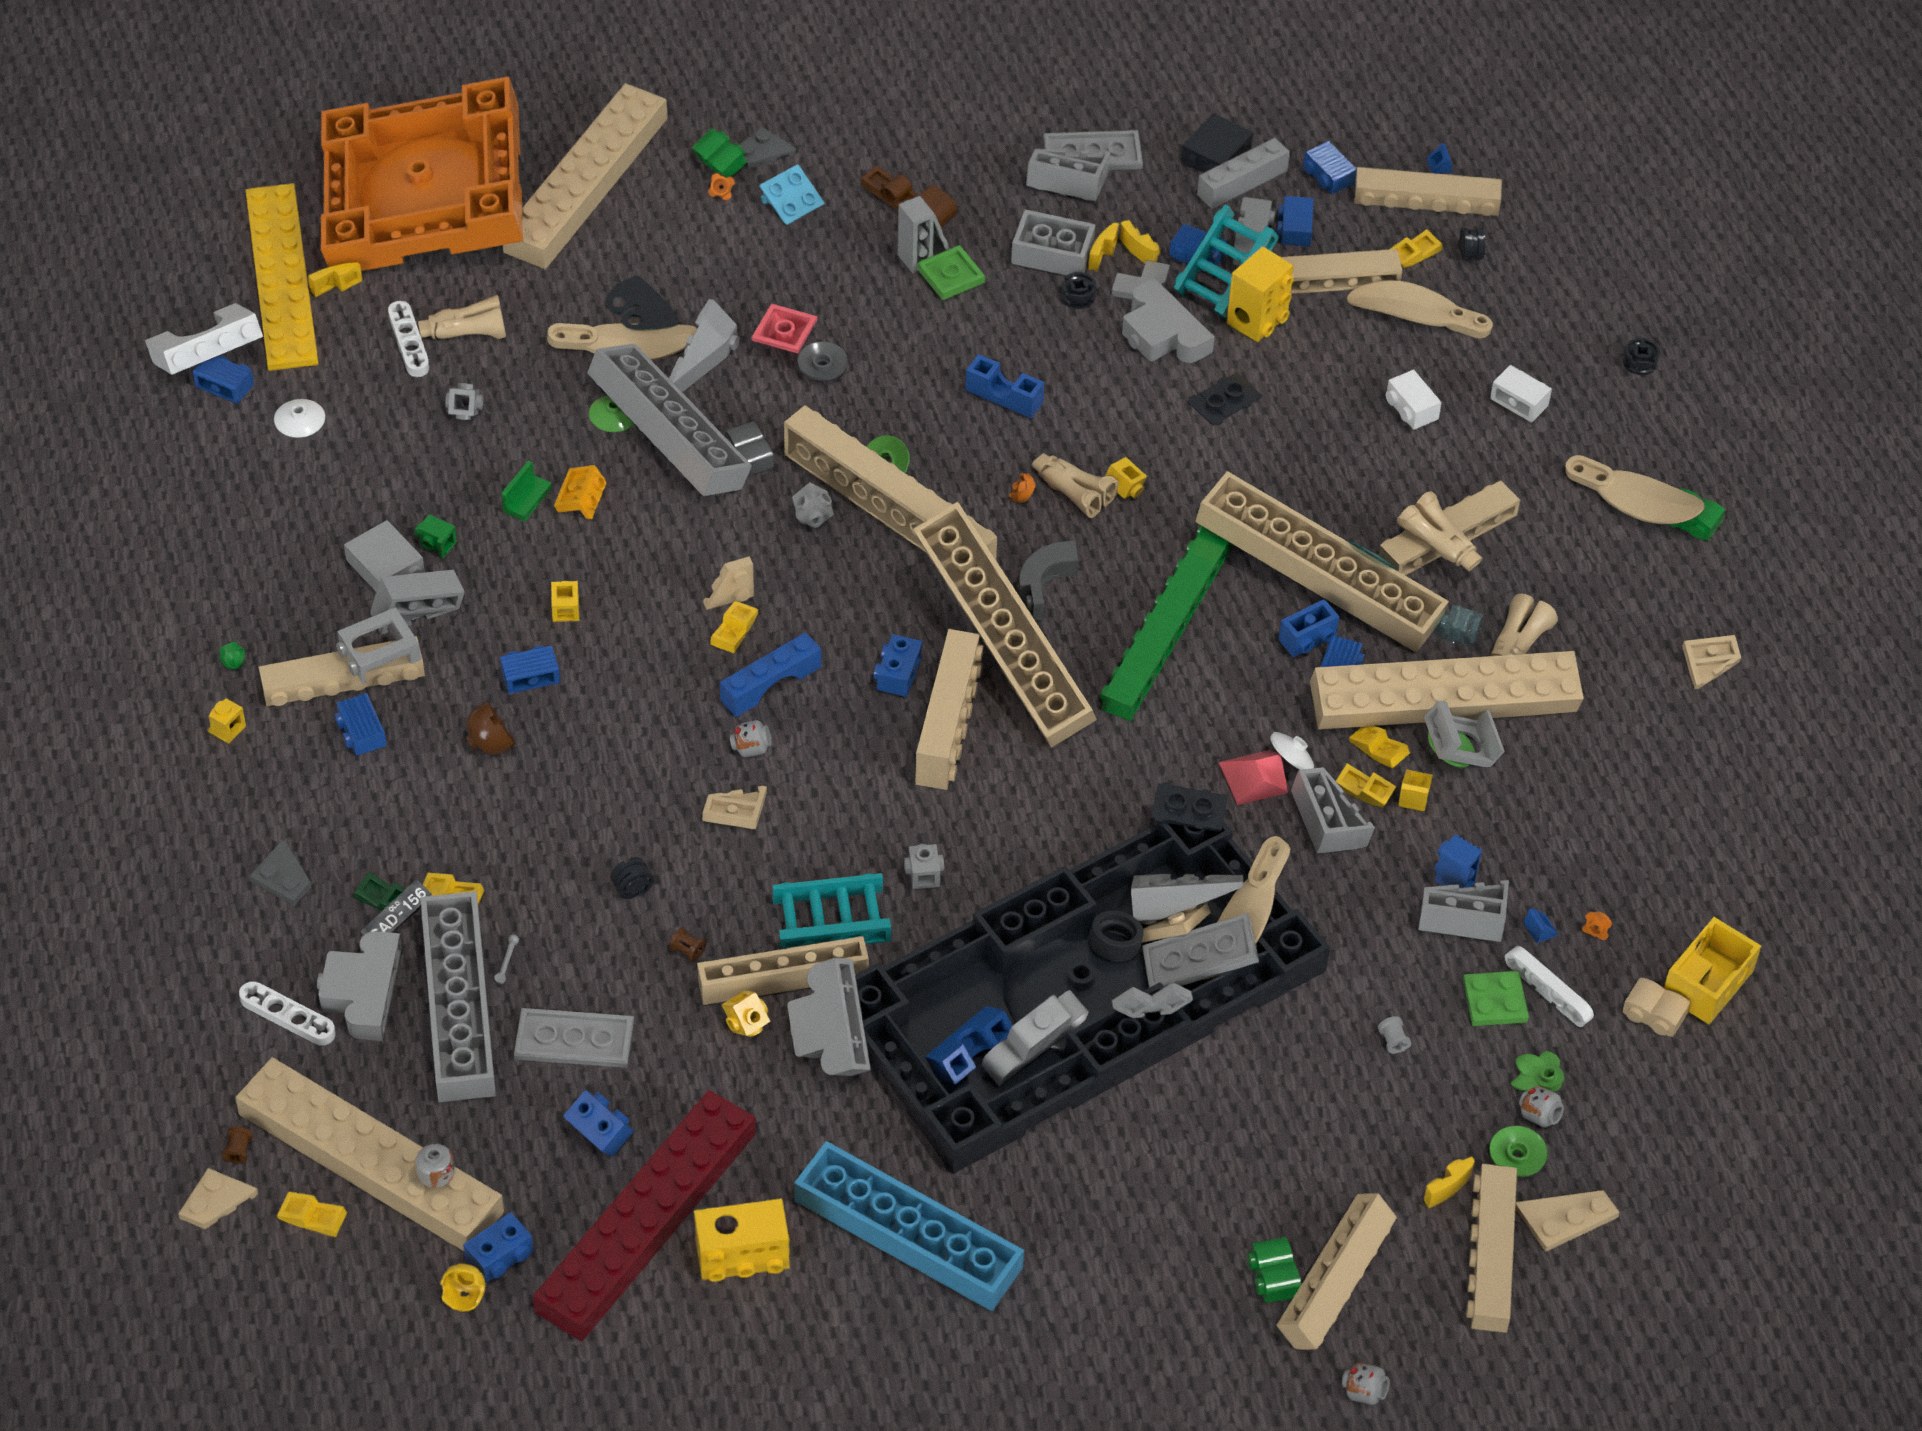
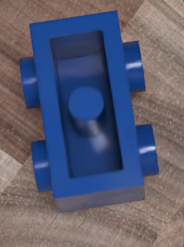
(1308, 628)
(899, 665)
(599, 1123)
(499, 1247)

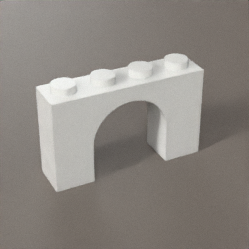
(233, 329)

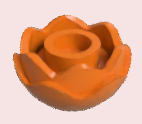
(1023, 488)

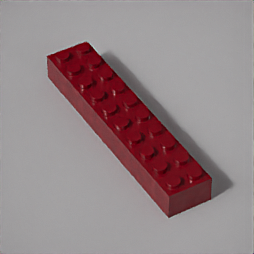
(644, 1215)

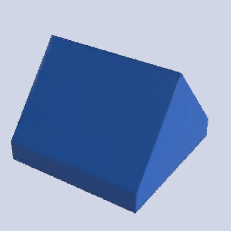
(1439, 161)
(1539, 926)

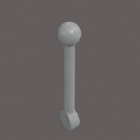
(500, 977)

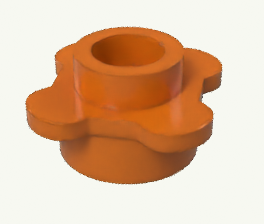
(718, 180)
(1600, 920)

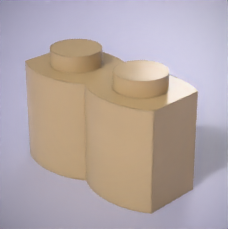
(1656, 1007)

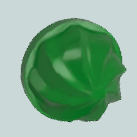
(232, 655)

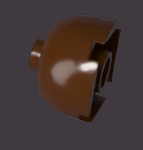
(488, 731)

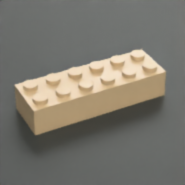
(949, 709)

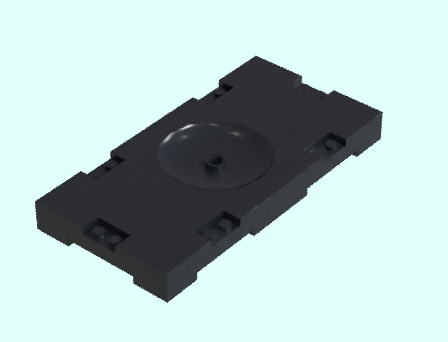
(1039, 948)

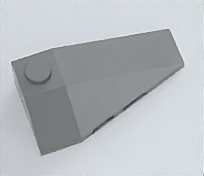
(708, 347)
(1161, 897)

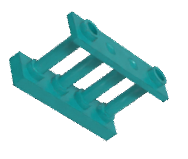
(1222, 219)
(873, 930)

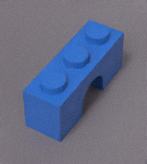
(986, 381)
(953, 1056)

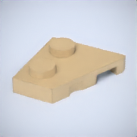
(733, 584)
(1710, 658)
(735, 808)
(1176, 924)
(215, 1197)

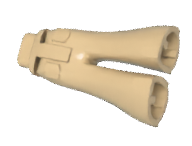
(477, 318)
(1081, 487)
(1435, 528)
(1521, 607)

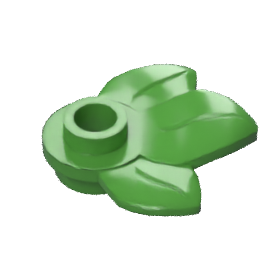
(1538, 1071)

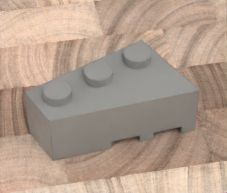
(1068, 174)
(1255, 215)
(918, 233)
(418, 595)
(1328, 814)
(1465, 911)

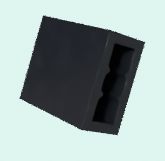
(1215, 143)

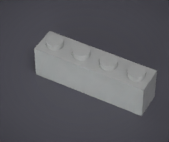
(1243, 173)

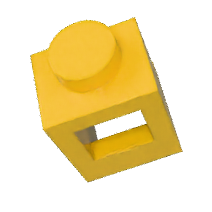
(1129, 478)
(565, 601)
(222, 716)

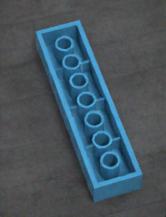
(909, 1225)

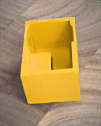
(1262, 293)
(1714, 969)
(754, 1247)

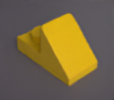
(1415, 790)

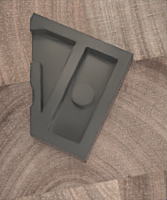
(764, 148)
(282, 875)

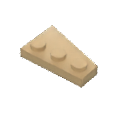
(1565, 1217)

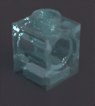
(1461, 626)

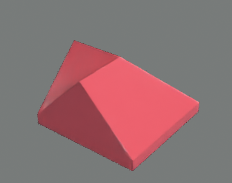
(784, 328)
(1255, 776)

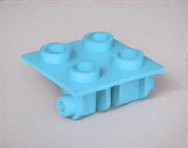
(791, 194)

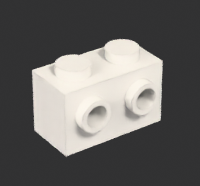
(1521, 393)
(1413, 399)

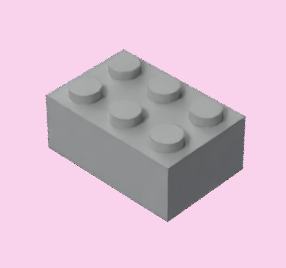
(1052, 243)

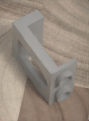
(359, 662)
(1446, 740)

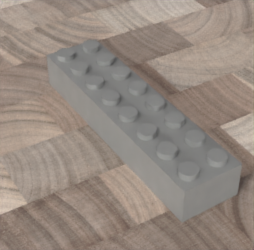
(669, 419)
(457, 997)

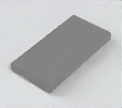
(1123, 146)
(1201, 952)
(574, 1037)

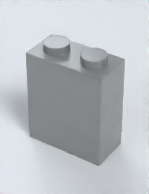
(382, 553)

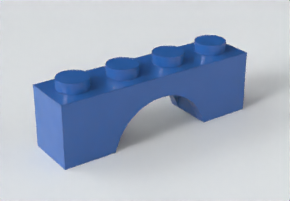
(749, 684)

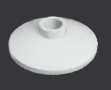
(299, 418)
(1292, 750)

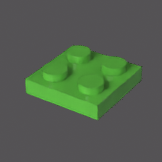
(951, 272)
(1495, 998)

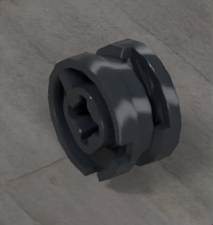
(1472, 243)
(1078, 289)
(1641, 356)
(632, 878)

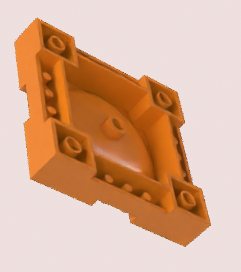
(422, 176)

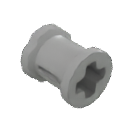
(1394, 1035)

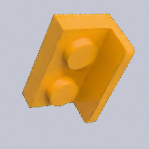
(581, 491)

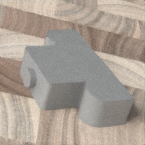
(1164, 325)
(362, 984)
(831, 1020)
(1034, 1036)

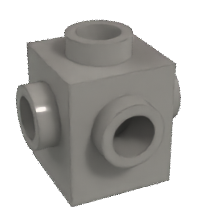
(455, 403)
(812, 505)
(924, 866)

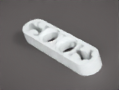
(408, 339)
(1549, 986)
(288, 1012)

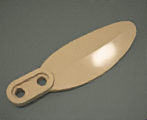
(1420, 306)
(653, 342)
(1635, 493)
(1259, 889)

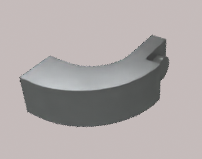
(1042, 566)

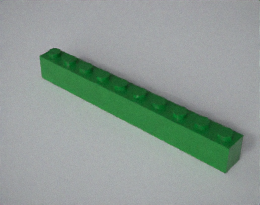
(1165, 624)

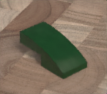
(377, 892)

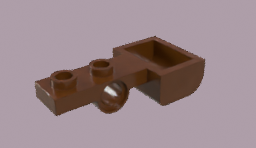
(899, 189)

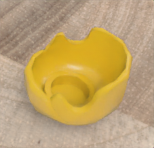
(462, 1278)

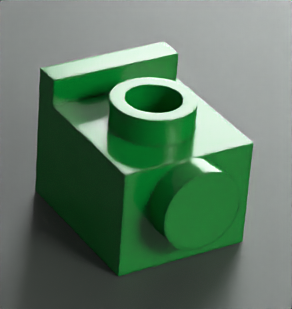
(436, 535)

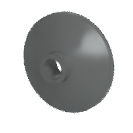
(822, 360)

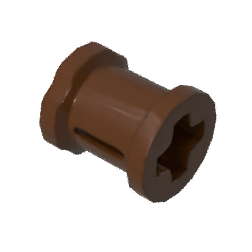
(693, 951)
(237, 1145)

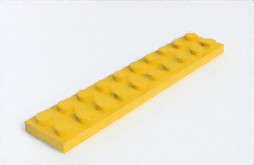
(281, 277)

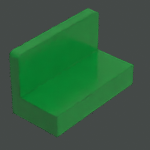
(524, 493)

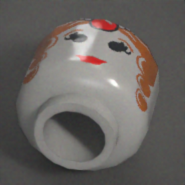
(751, 738)
(1541, 1106)
(435, 1165)
(1366, 1383)

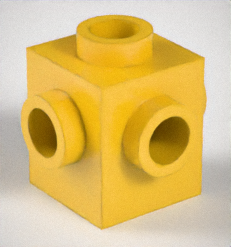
(746, 1013)

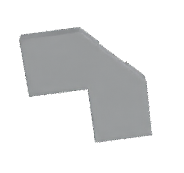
(1125, 284)
(1168, 1000)

